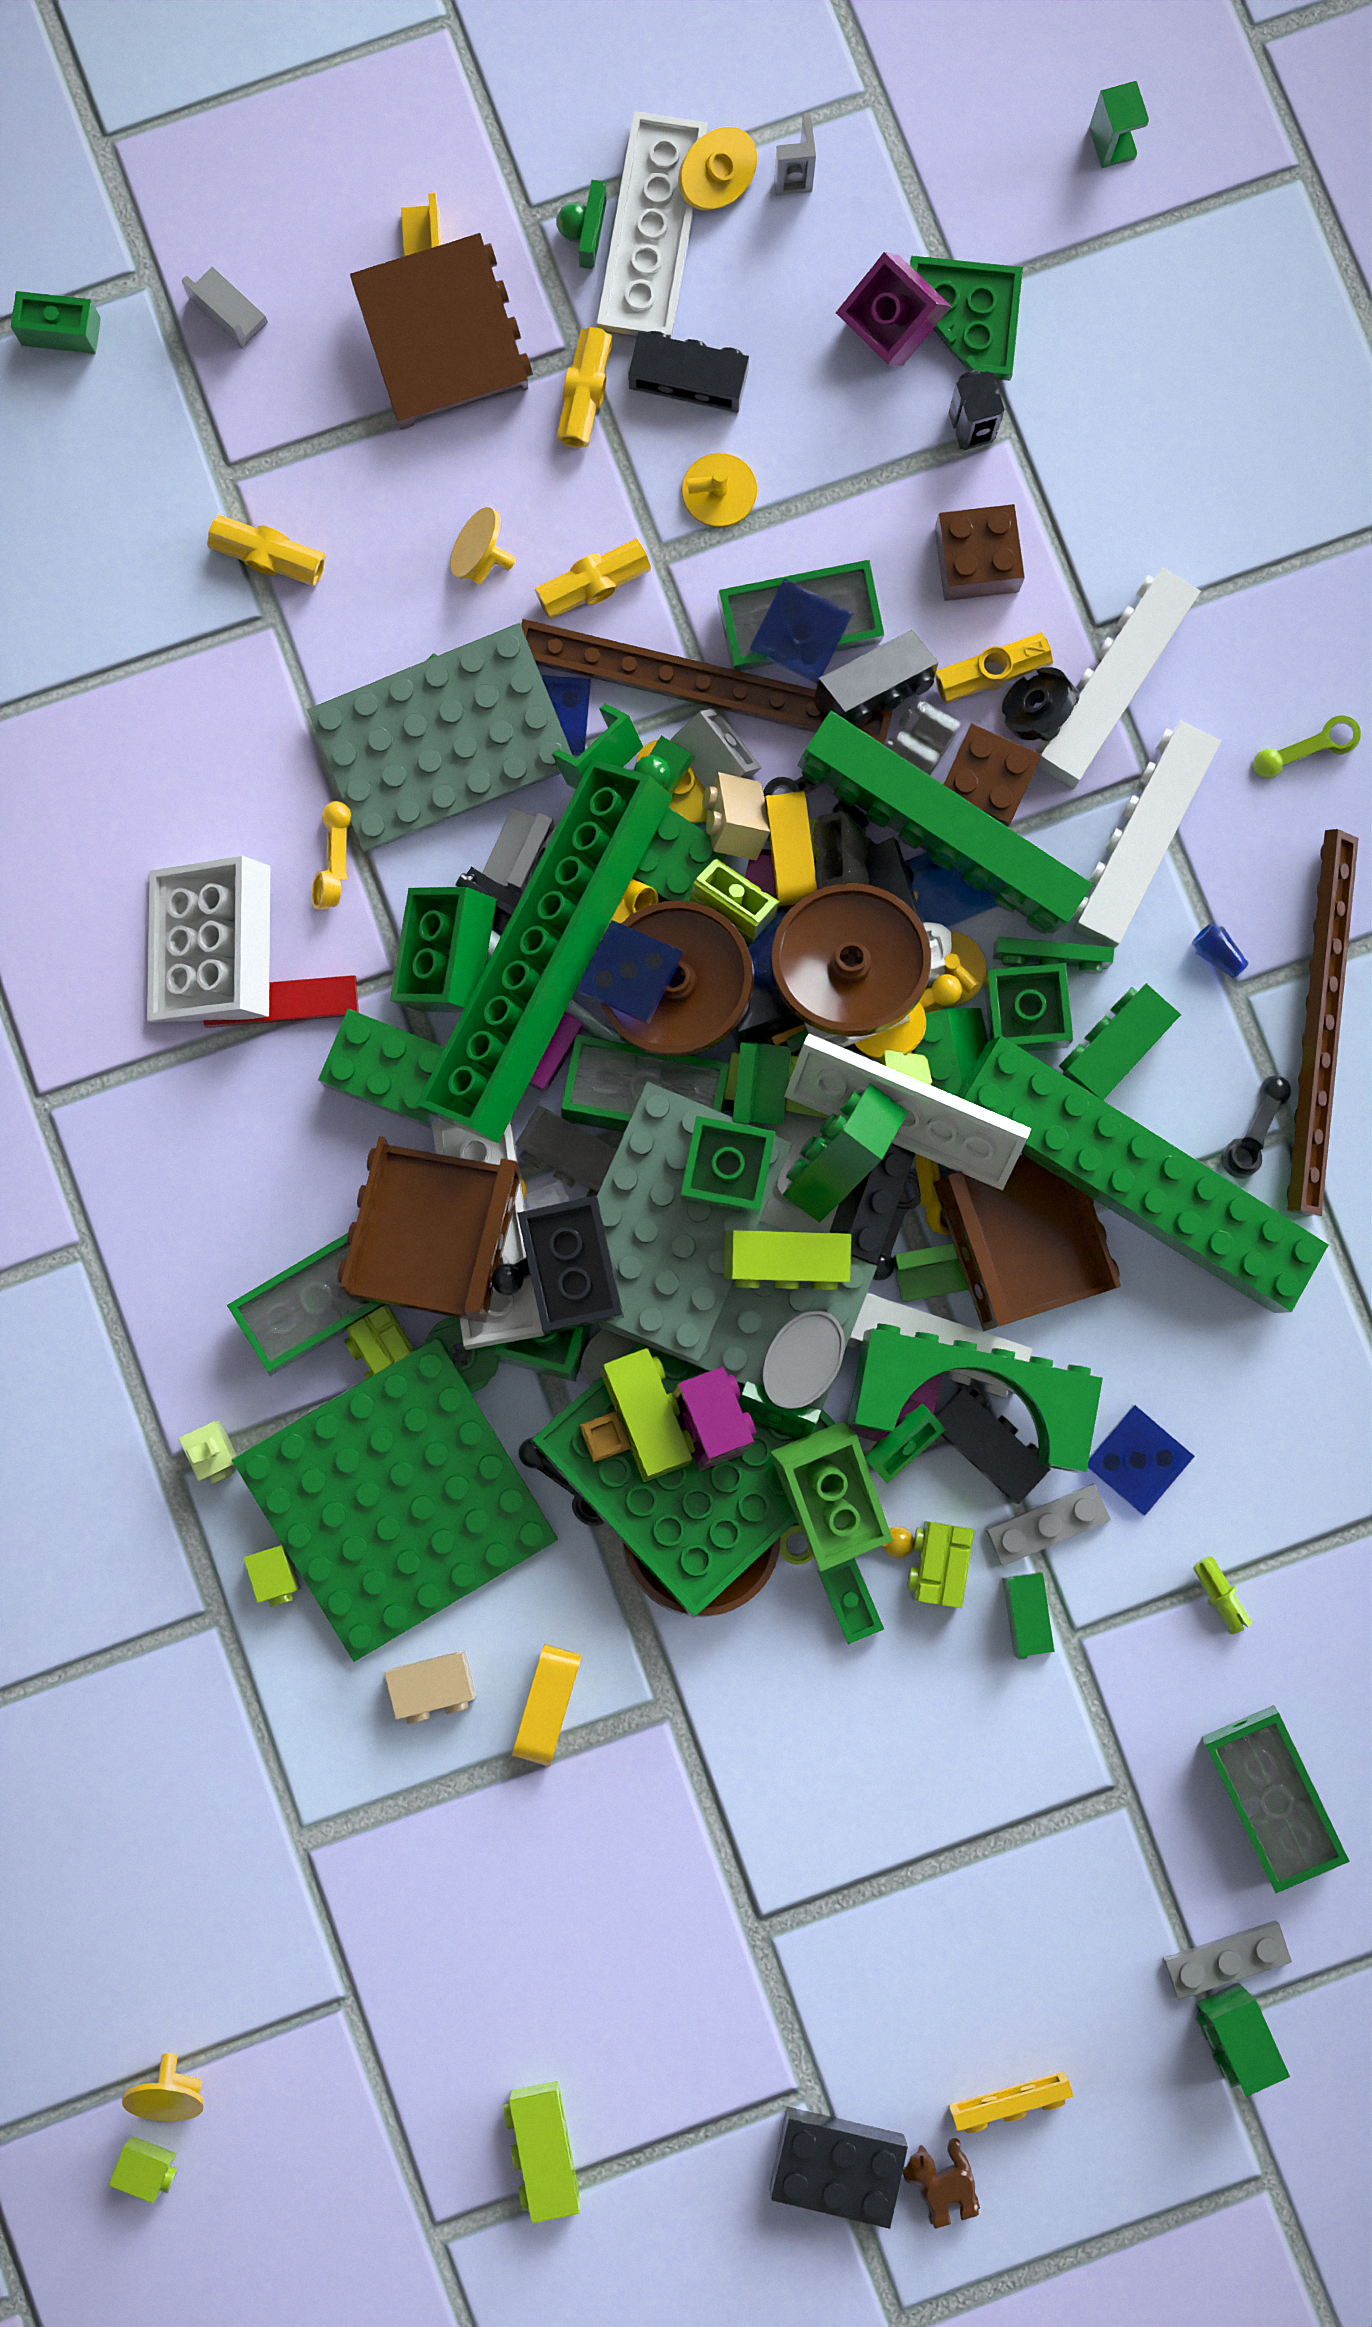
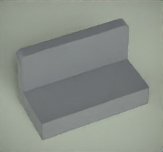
(796, 163)
(225, 306)
(715, 748)
(518, 849)

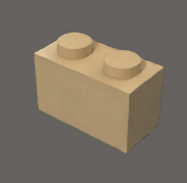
(736, 816)
(430, 1686)

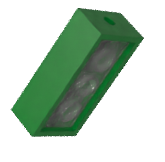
(847, 585)
(610, 1077)
(299, 1308)
(1275, 1799)

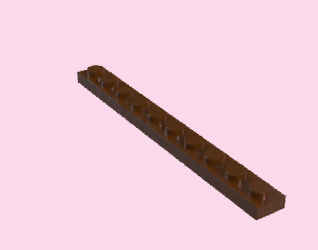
(683, 678)
(1323, 1023)

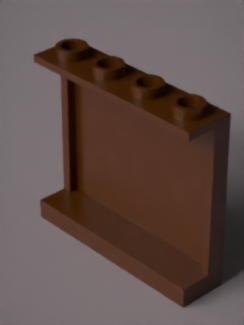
(441, 328)
(429, 1231)
(1025, 1244)

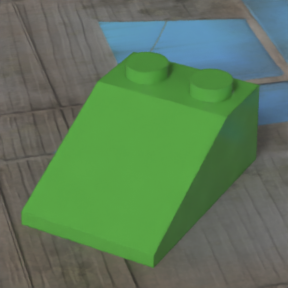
(832, 1495)

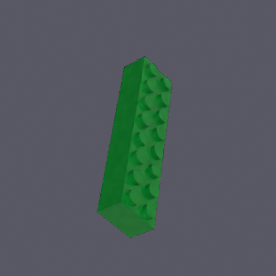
(942, 825)

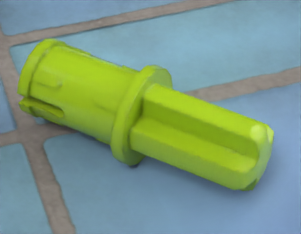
(1222, 1595)

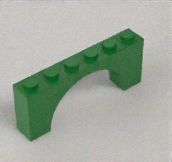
(1058, 1399)

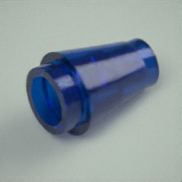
(1220, 950)

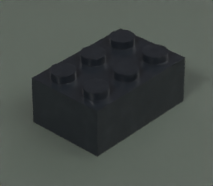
(570, 1265)
(838, 2167)

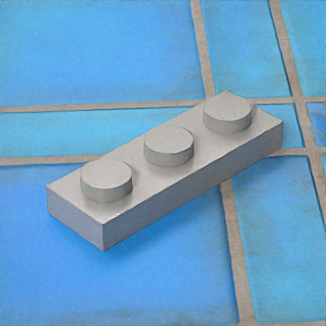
(1048, 1524)
(1227, 1959)

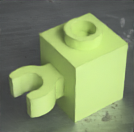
(209, 1452)

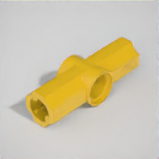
(584, 387)
(266, 550)
(593, 579)
(1014, 658)

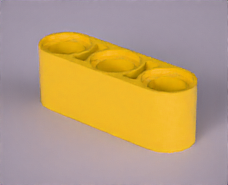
(790, 847)
(546, 1705)

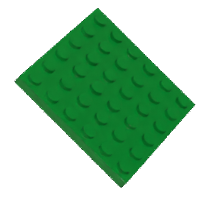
(395, 1499)
(688, 1524)

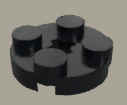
(1044, 722)

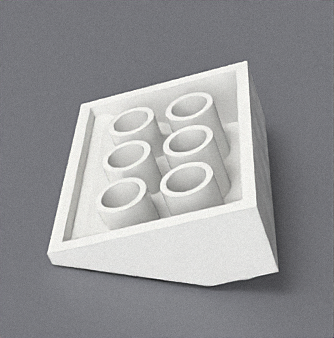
(209, 941)

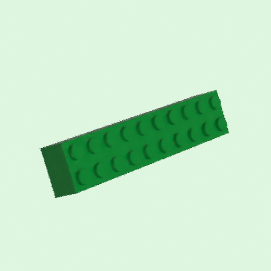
(545, 950)
(1146, 1178)

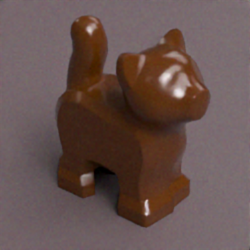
(945, 2187)

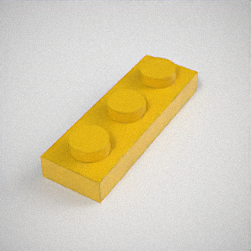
(1011, 2102)

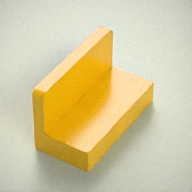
(421, 226)

